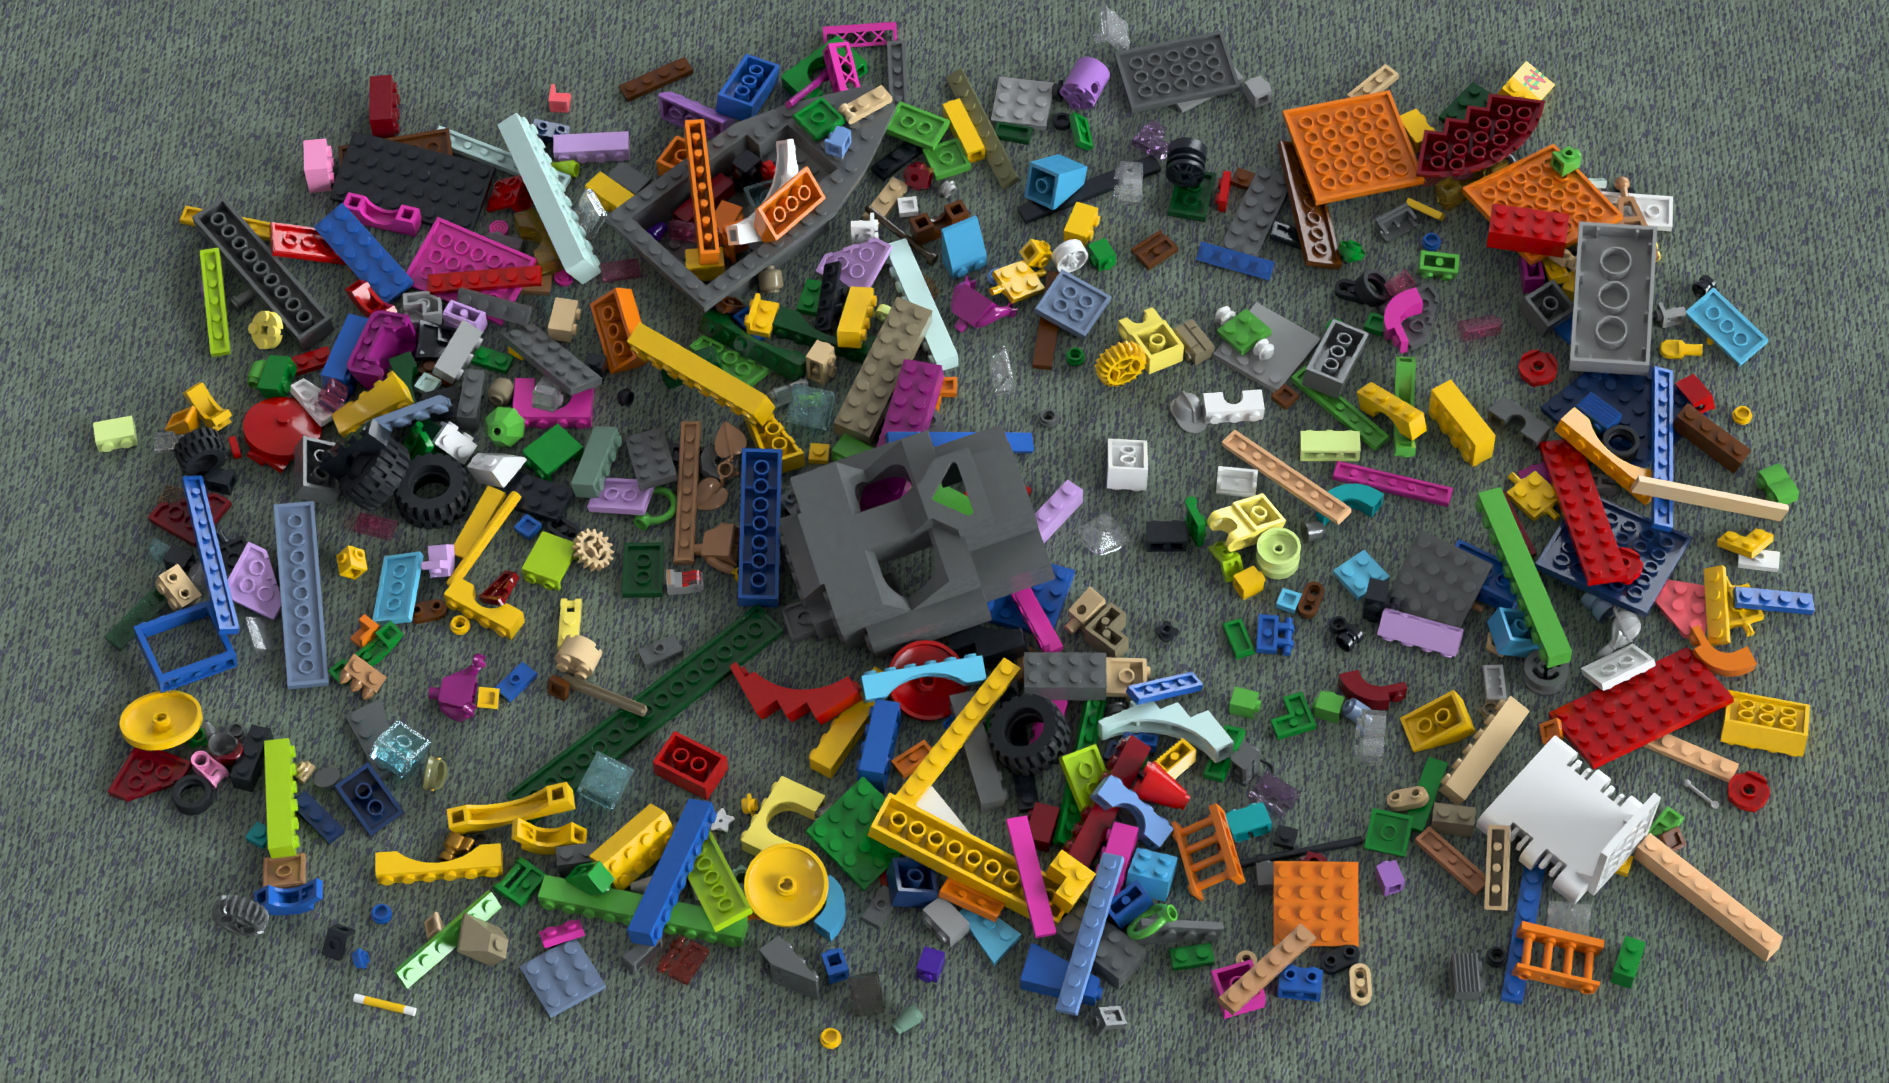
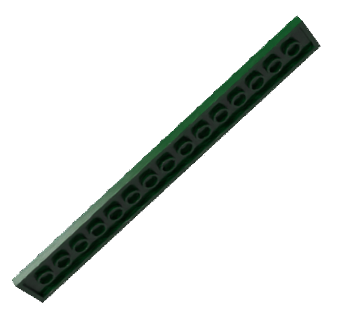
(663, 700)

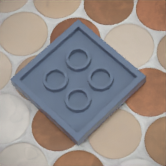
(1072, 304)
(562, 977)

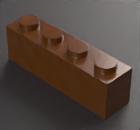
(1710, 438)

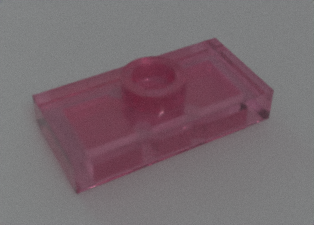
(375, 526)

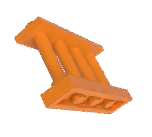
(1227, 853)
(1569, 942)

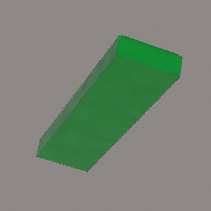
(1430, 780)

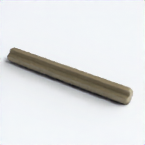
(605, 695)

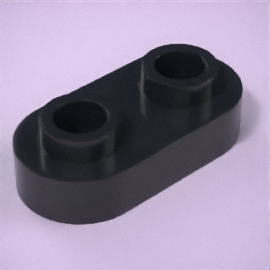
(1349, 286)
(566, 531)
(1341, 959)

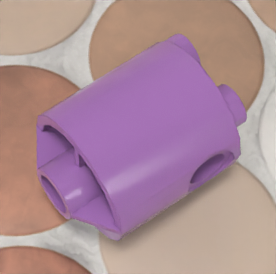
(1085, 83)

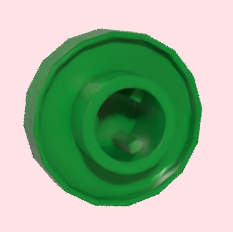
(1351, 251)

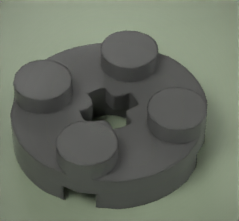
(709, 467)

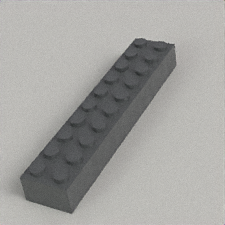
(263, 273)

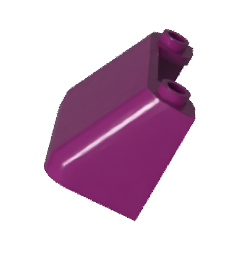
(382, 338)

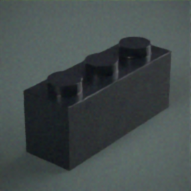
(252, 759)

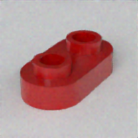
(767, 170)

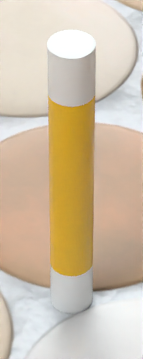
(384, 1004)

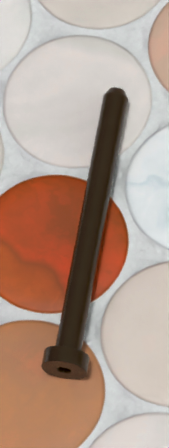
(931, 257)

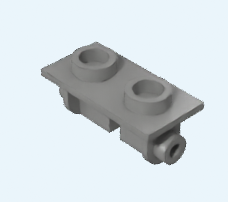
(782, 395)

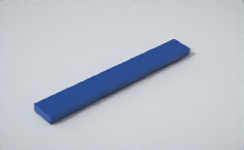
(1019, 441)

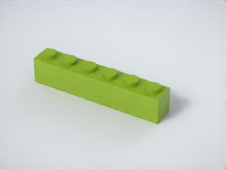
(280, 798)

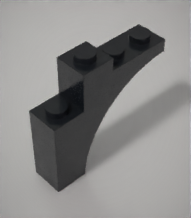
(989, 643)

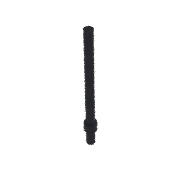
(1301, 851)

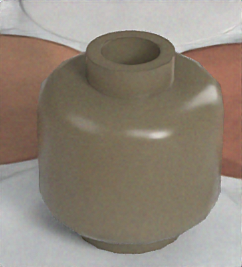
(770, 280)
(501, 391)

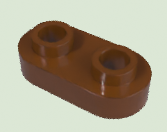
(1310, 601)
(427, 611)

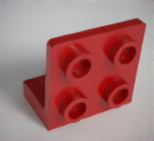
(510, 193)

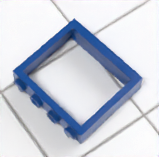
(194, 671)

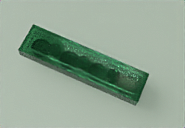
(141, 612)

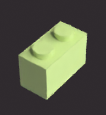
(115, 434)

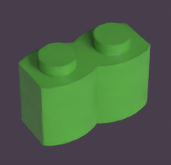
(1777, 484)

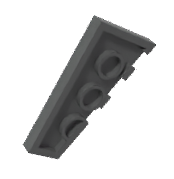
(1180, 931)

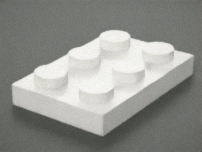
(1618, 667)

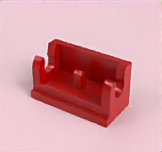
(1696, 393)

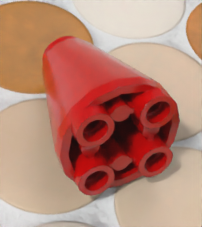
(1160, 788)

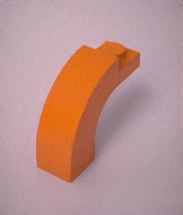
(1718, 662)

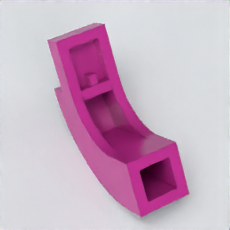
(1399, 308)

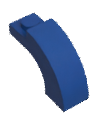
(291, 900)

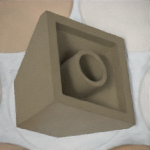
(482, 940)

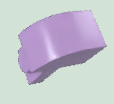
(441, 560)

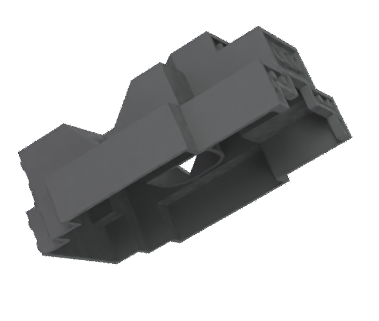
(978, 556)

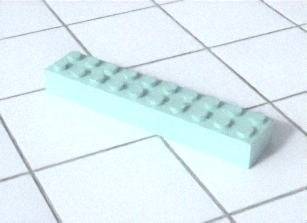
(549, 198)

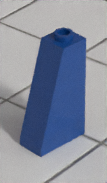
(1046, 973)

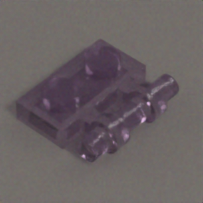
(1276, 790)

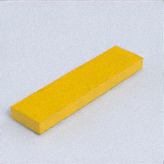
(479, 519)

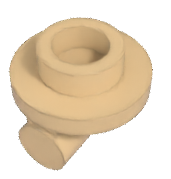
(304, 771)

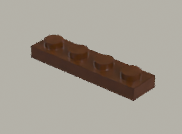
(656, 79)

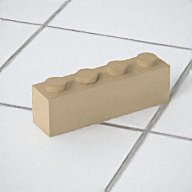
(1497, 867)

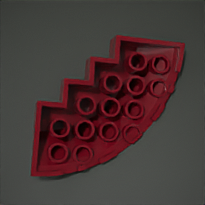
(1481, 138)

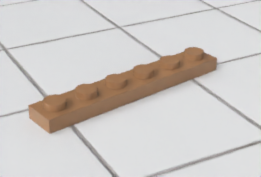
(1266, 969)

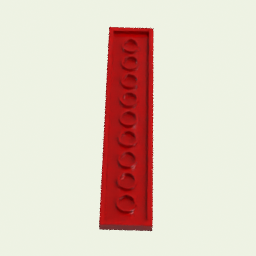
(1583, 513)

